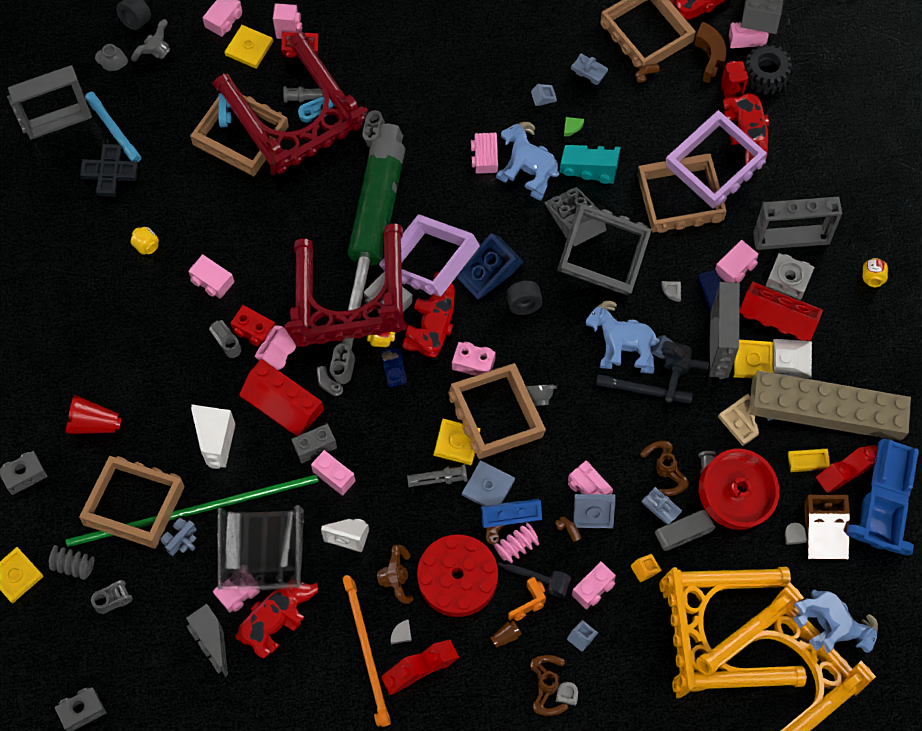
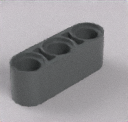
(685, 530)

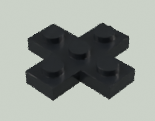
(109, 170)

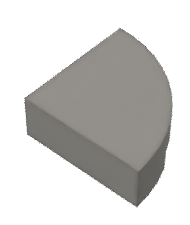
(672, 290)
(401, 633)

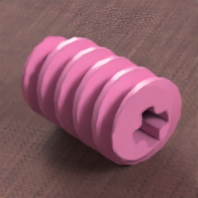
(517, 543)

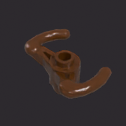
(666, 467)
(395, 574)
(547, 676)

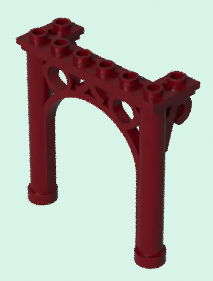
(277, 157)
(302, 324)

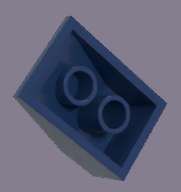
(489, 266)

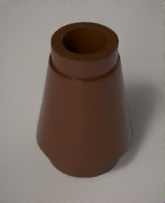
(506, 634)

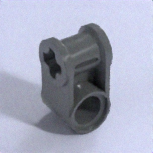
(112, 597)

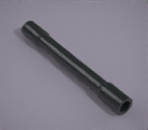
(612, 382)

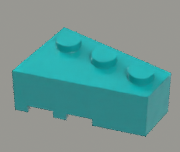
(590, 163)

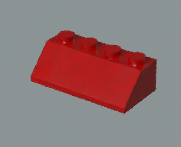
(780, 311)
(281, 398)

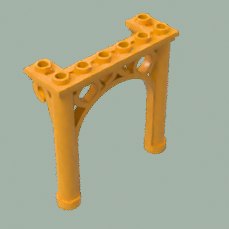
(675, 587)
(782, 610)

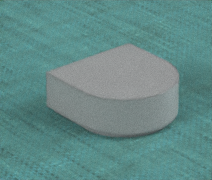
(795, 534)
(567, 693)

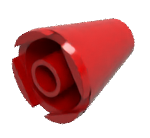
(91, 418)

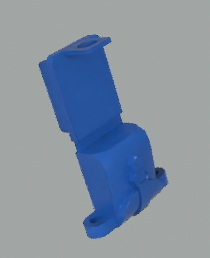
(886, 506)

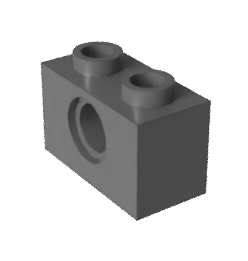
(314, 443)
(33, 473)
(92, 709)

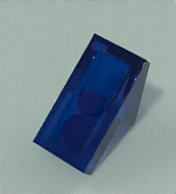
(393, 367)

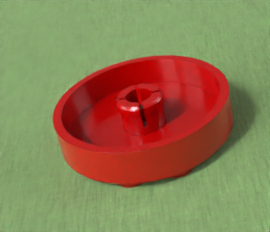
(720, 491)
(462, 595)

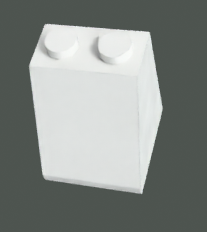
(214, 433)

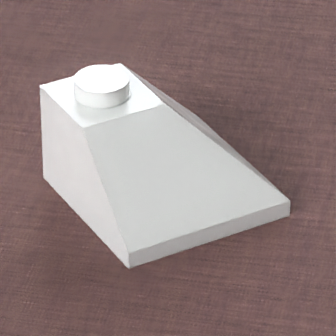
(792, 357)
(346, 533)

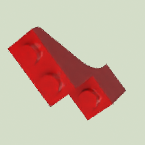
(854, 465)
(417, 666)

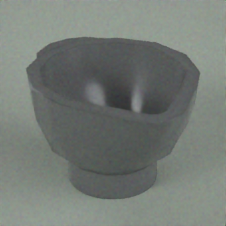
(111, 58)
(541, 393)

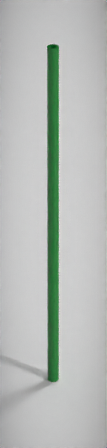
(202, 508)

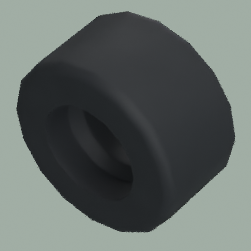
(133, 13)
(524, 297)

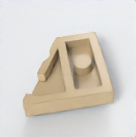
(739, 421)

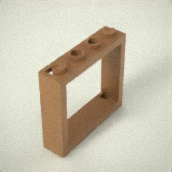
(668, 11)
(226, 154)
(659, 169)
(521, 393)
(122, 530)

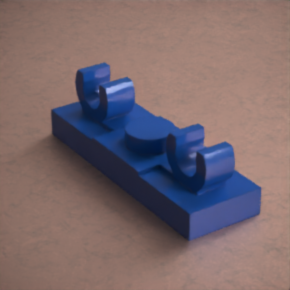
(511, 513)

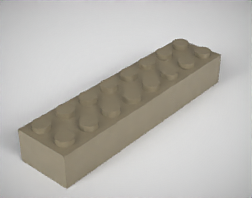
(829, 405)

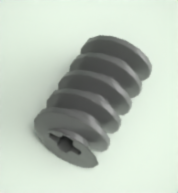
(69, 563)

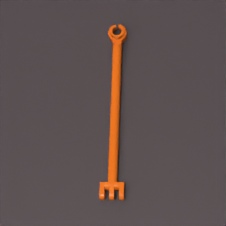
(382, 717)

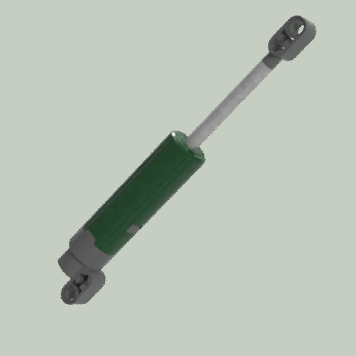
(372, 216)

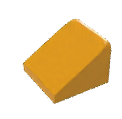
(645, 567)

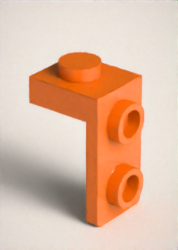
(536, 590)

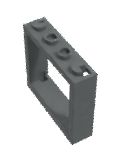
(57, 119)
(797, 236)
(596, 278)
(724, 330)

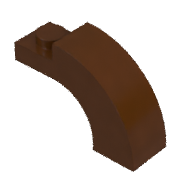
(714, 46)

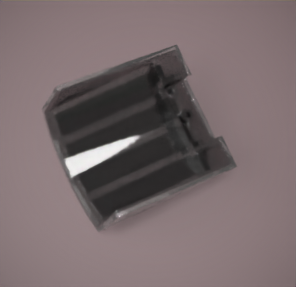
(259, 549)

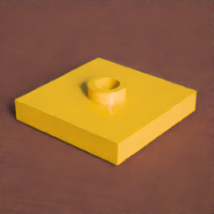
(249, 46)
(753, 357)
(453, 443)
(17, 575)

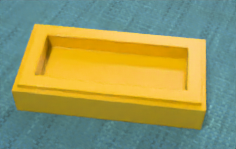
(808, 460)

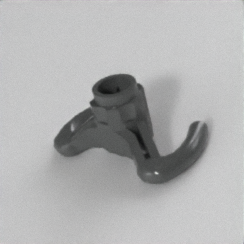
(153, 44)

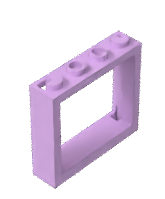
(718, 119)
(422, 225)

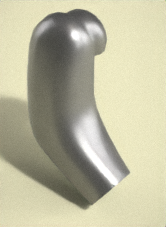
(327, 384)

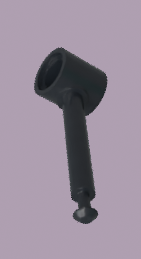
(556, 584)

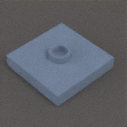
(488, 485)
(594, 510)

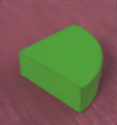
(572, 125)

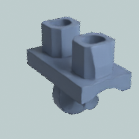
(589, 68)
(661, 506)
(182, 540)

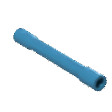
(97, 106)

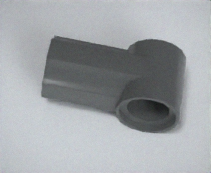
(225, 338)

